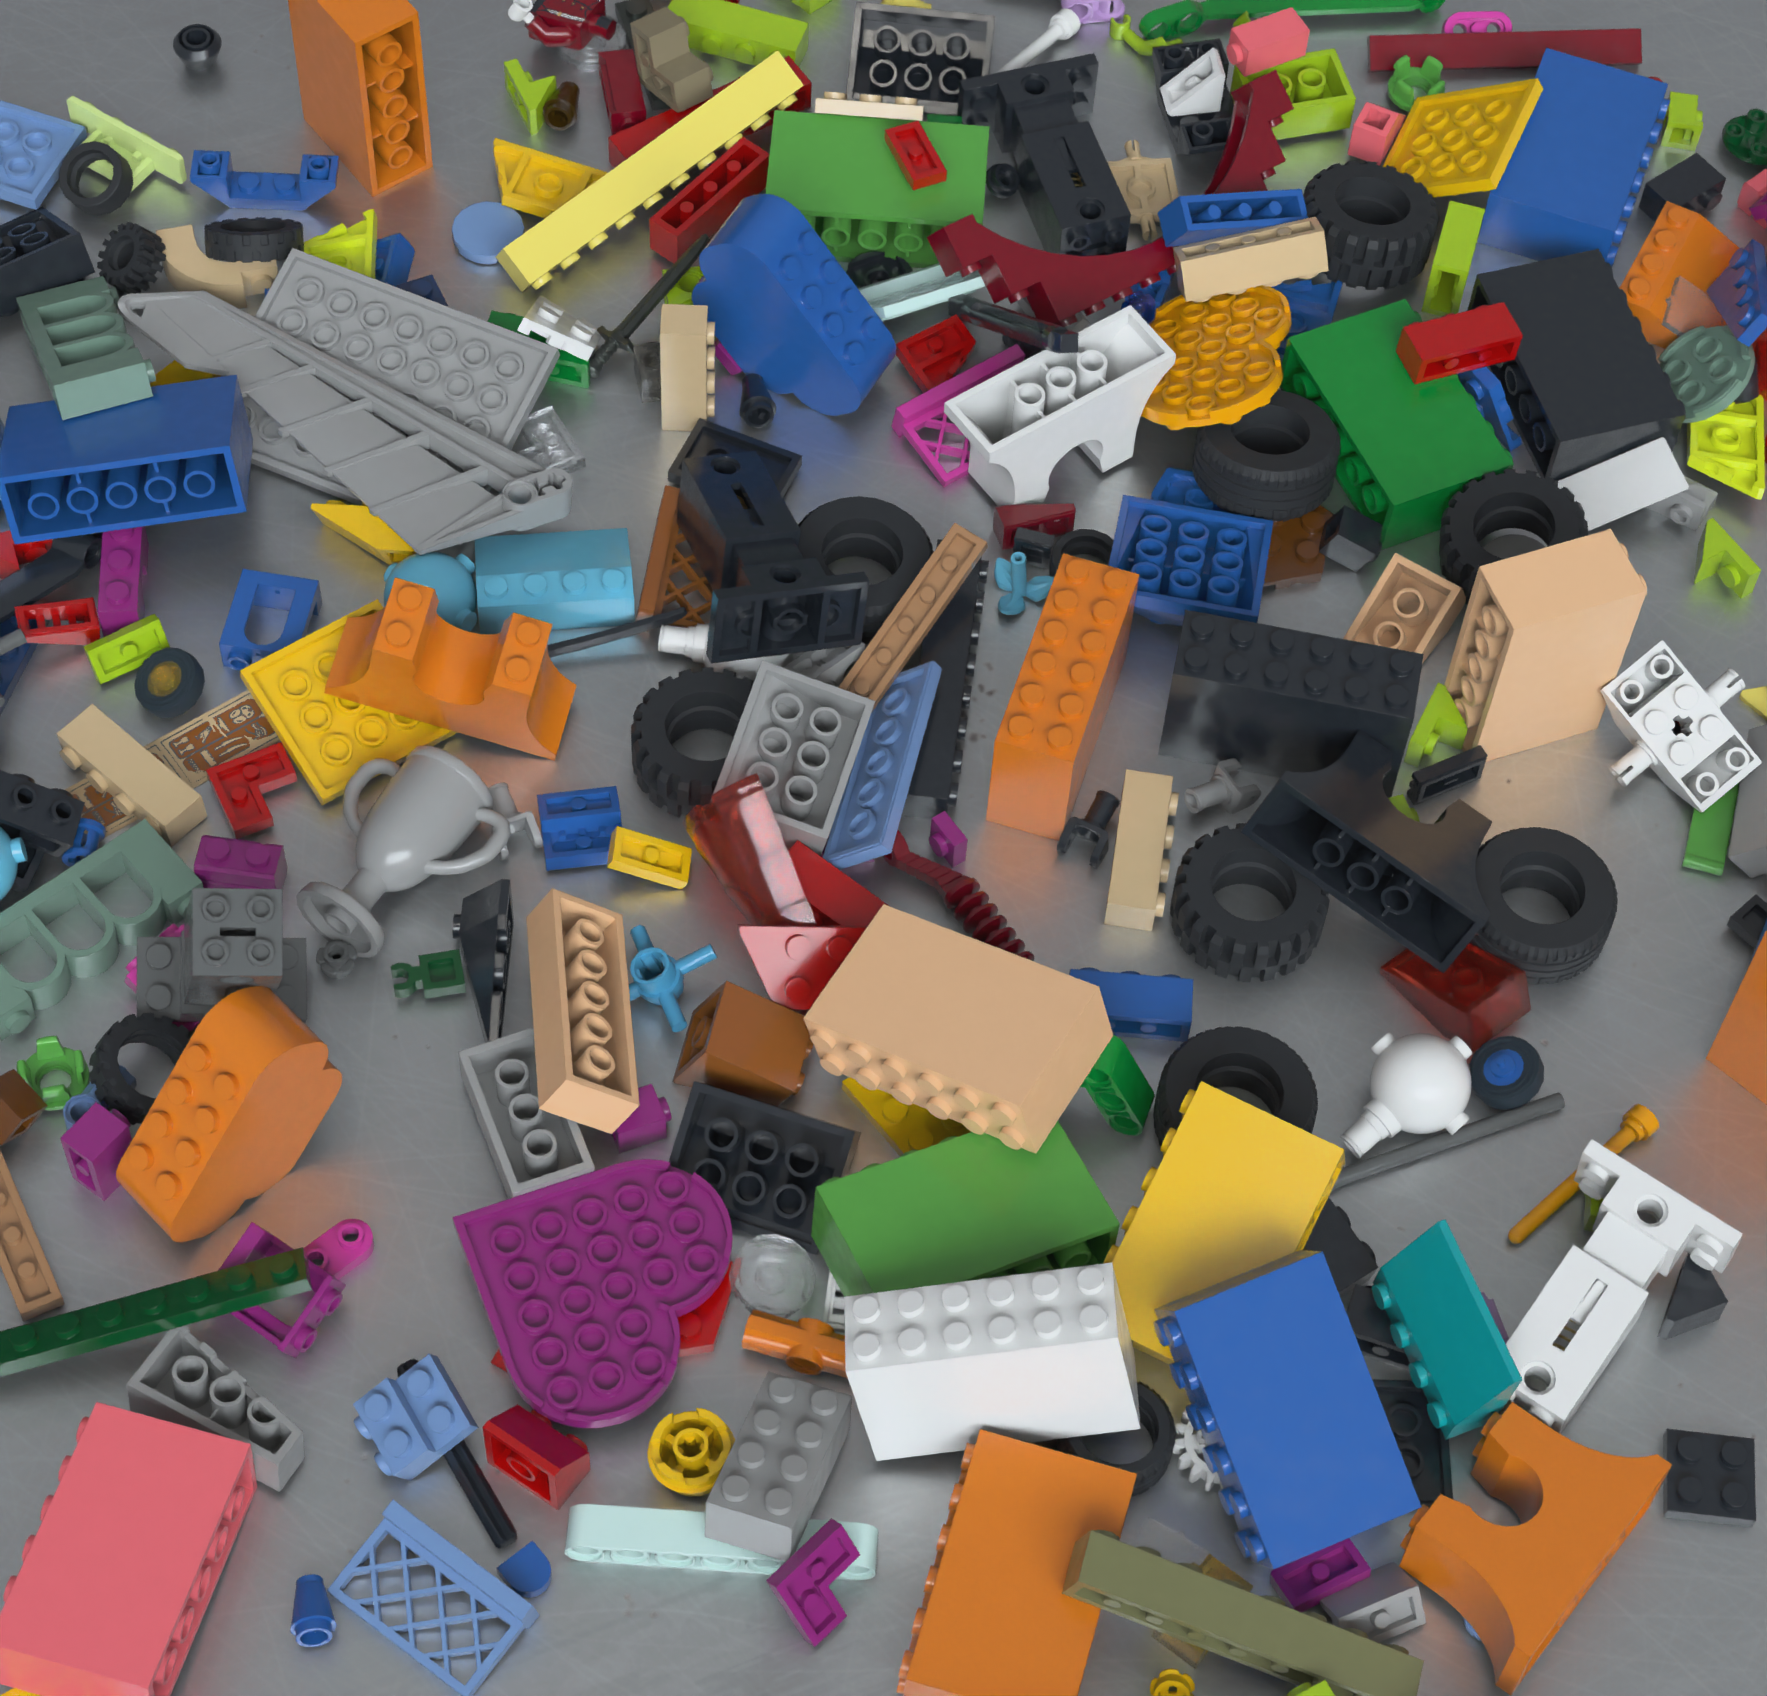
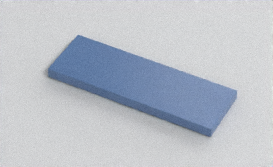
(883, 770)

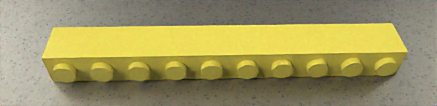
(648, 172)

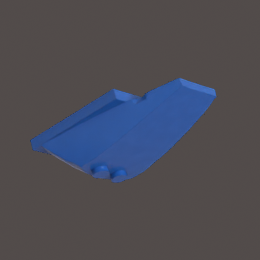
(1190, 553)

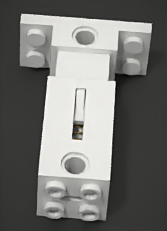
(1602, 1288)

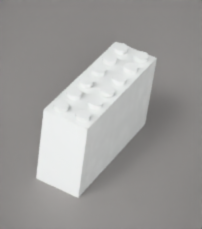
(994, 1355)

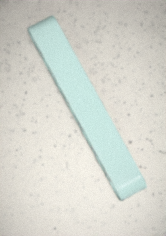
(679, 1541)

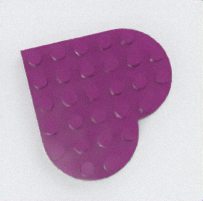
(593, 1282)

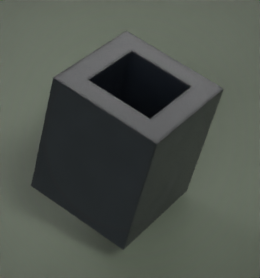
(1351, 538)

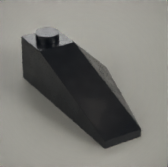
(485, 946)

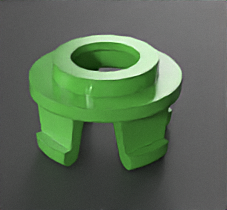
(1403, 80)
(52, 1057)

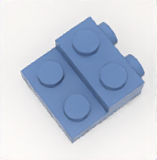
(414, 1418)

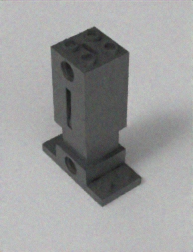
(226, 945)

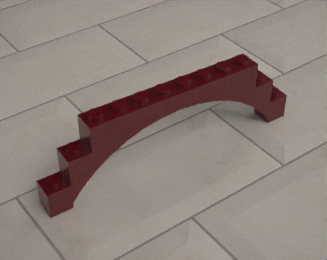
(1067, 284)

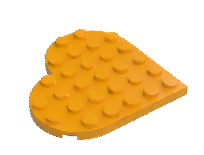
(1222, 357)

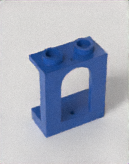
(272, 591)

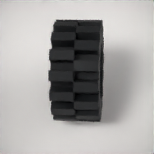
(131, 258)

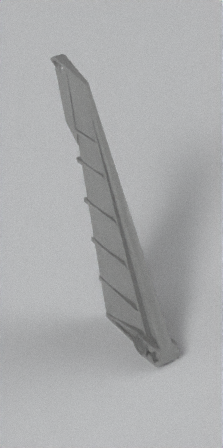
(388, 472)

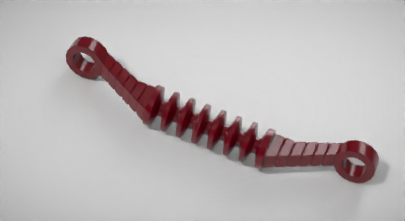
(962, 895)

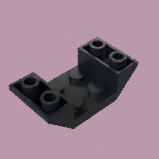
(1200, 131)

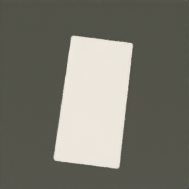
(1626, 483)

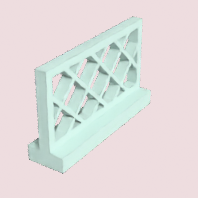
(918, 291)

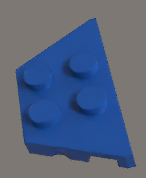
(1309, 306)
(1491, 404)

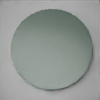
(1707, 370)

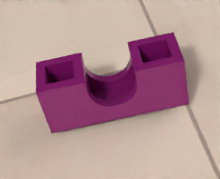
(120, 582)

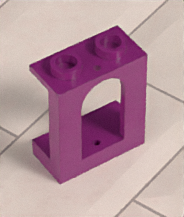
(258, 1244)

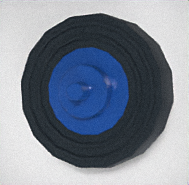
(1506, 1072)

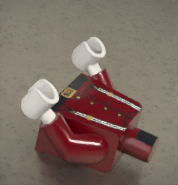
(564, 21)

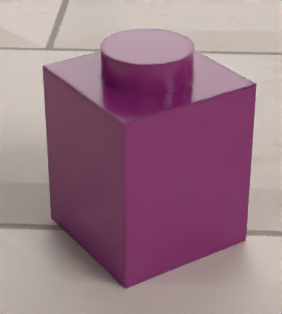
(645, 1124)

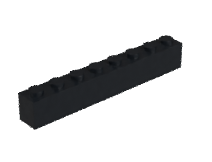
(949, 647)

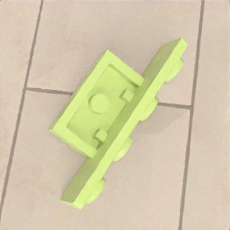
(136, 147)

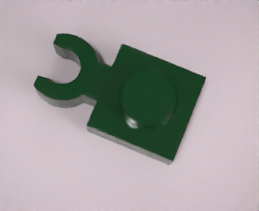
(438, 975)

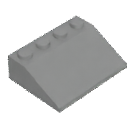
(802, 746)

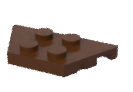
(1295, 550)

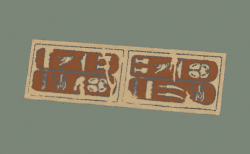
(202, 743)

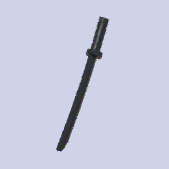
(616, 633)

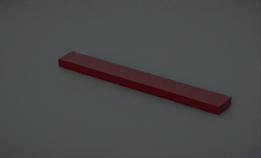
(1504, 49)

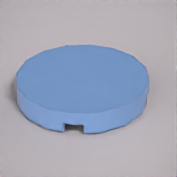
(485, 230)

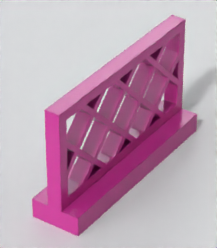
(929, 407)

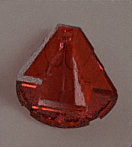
(749, 855)

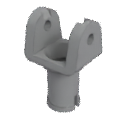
(1222, 791)
(518, 821)

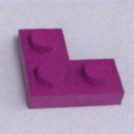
(805, 1581)

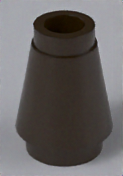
(562, 107)

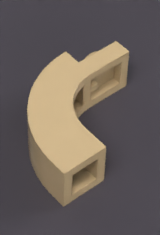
(193, 271)

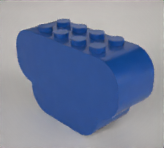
(791, 308)

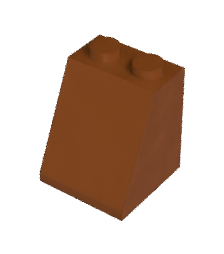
(745, 1046)

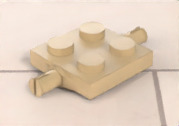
(1145, 186)

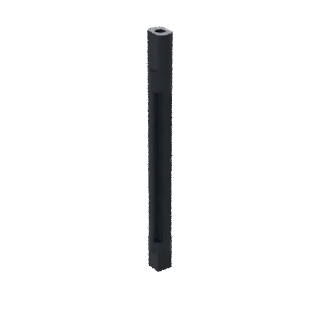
(1013, 324)

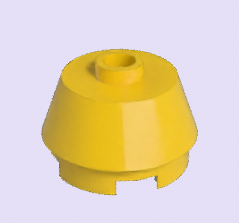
(689, 1451)

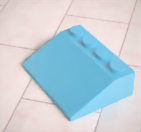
(555, 578)

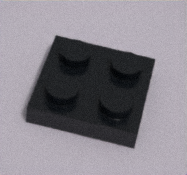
(1709, 1478)

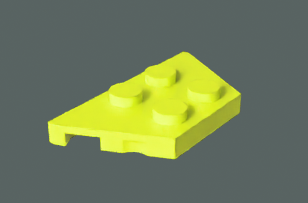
(349, 247)
(1731, 447)

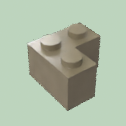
(666, 62)

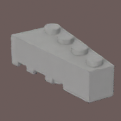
(195, 1389)

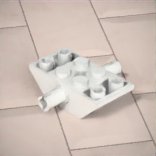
(1707, 753)

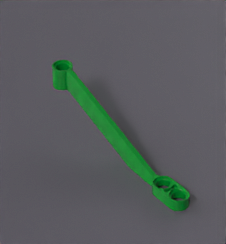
(1172, 15)

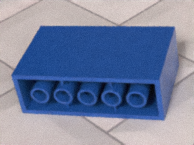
(1576, 161)
(127, 464)
(1286, 1409)

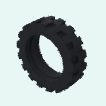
(253, 239)
(106, 1072)

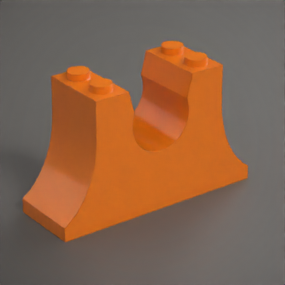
(454, 678)
(1529, 1577)

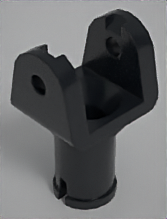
(1092, 827)

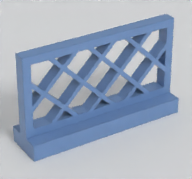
(456, 1567)

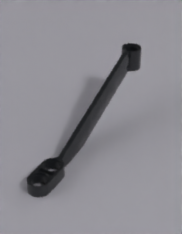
(49, 572)

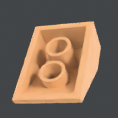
(1407, 609)

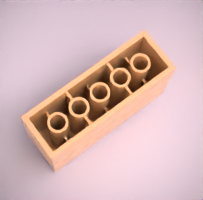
(1543, 643)
(959, 1028)

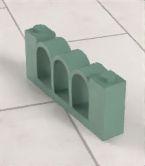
(85, 348)
(147, 862)

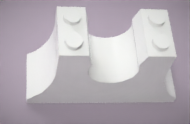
(1057, 401)

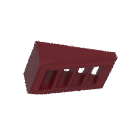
(1032, 517)

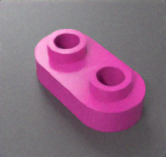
(1477, 22)
(339, 1255)

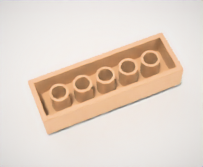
(581, 1012)

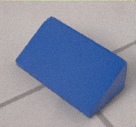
(393, 259)

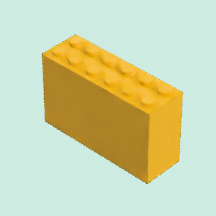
(1222, 1202)

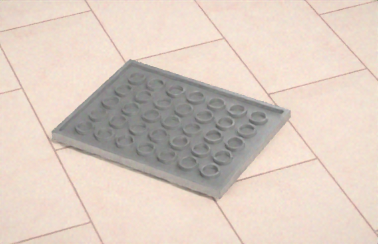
(409, 343)

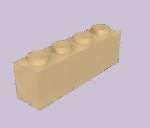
(1251, 259)
(685, 366)
(130, 775)
(1139, 850)

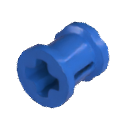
(95, 834)

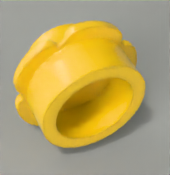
(1172, 1677)

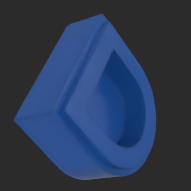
(526, 1571)

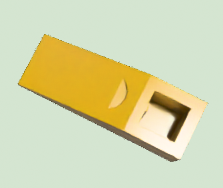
(363, 529)

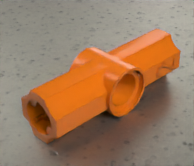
(804, 1345)

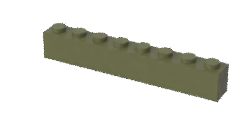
(1234, 1621)

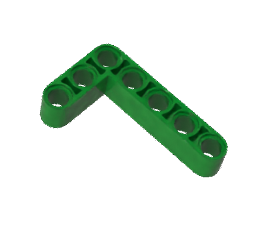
(1120, 1089)

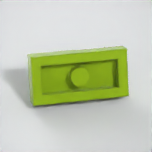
(126, 648)

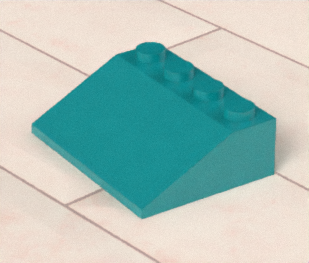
(1446, 1332)

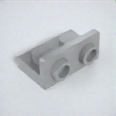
(1688, 506)

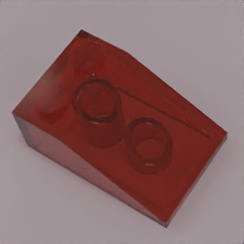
(1469, 1000)

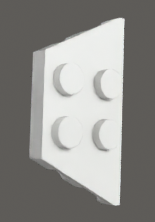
(560, 328)

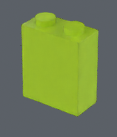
(1452, 259)

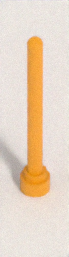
(1637, 1125)

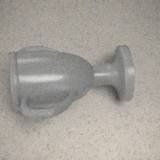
(403, 840)

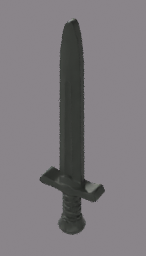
(620, 336)

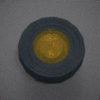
(169, 682)

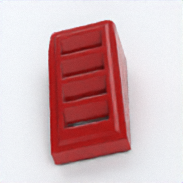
(68, 610)

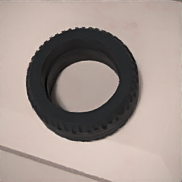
(1159, 1423)

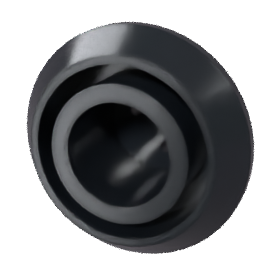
(197, 46)

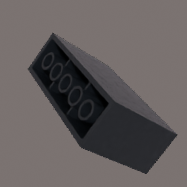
(1583, 370)
(1284, 697)

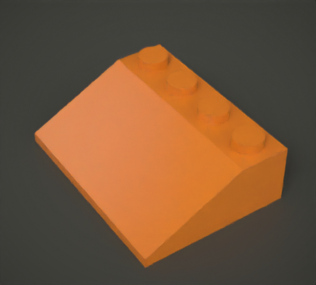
(1677, 246)

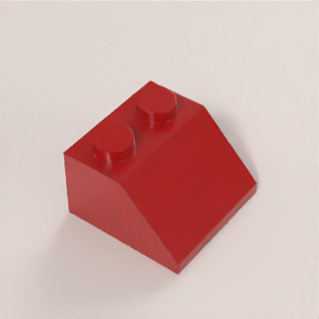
(536, 1454)

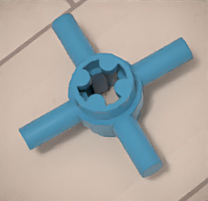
(668, 986)

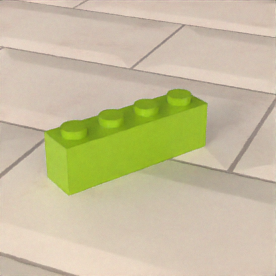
(741, 31)

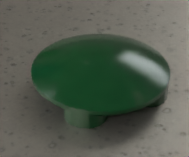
(1747, 137)

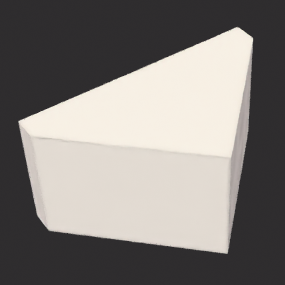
(1196, 87)

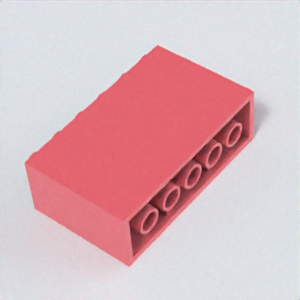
(124, 1558)

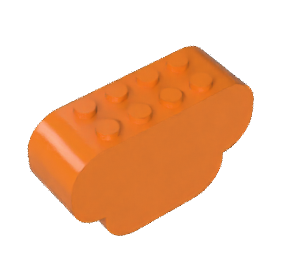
(229, 1115)

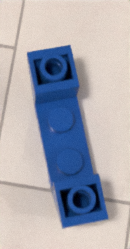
(260, 190)

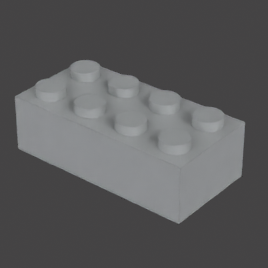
(525, 1142)
(778, 1466)

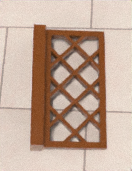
(660, 568)

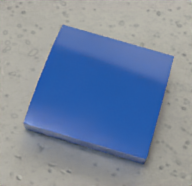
(578, 826)

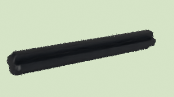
(476, 1488)

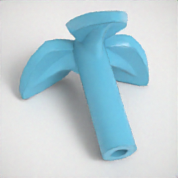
(1014, 578)

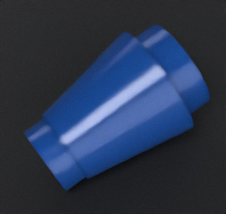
(312, 1613)

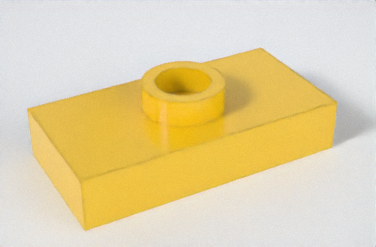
(649, 858)

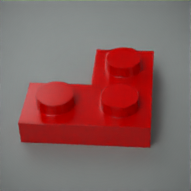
(244, 780)

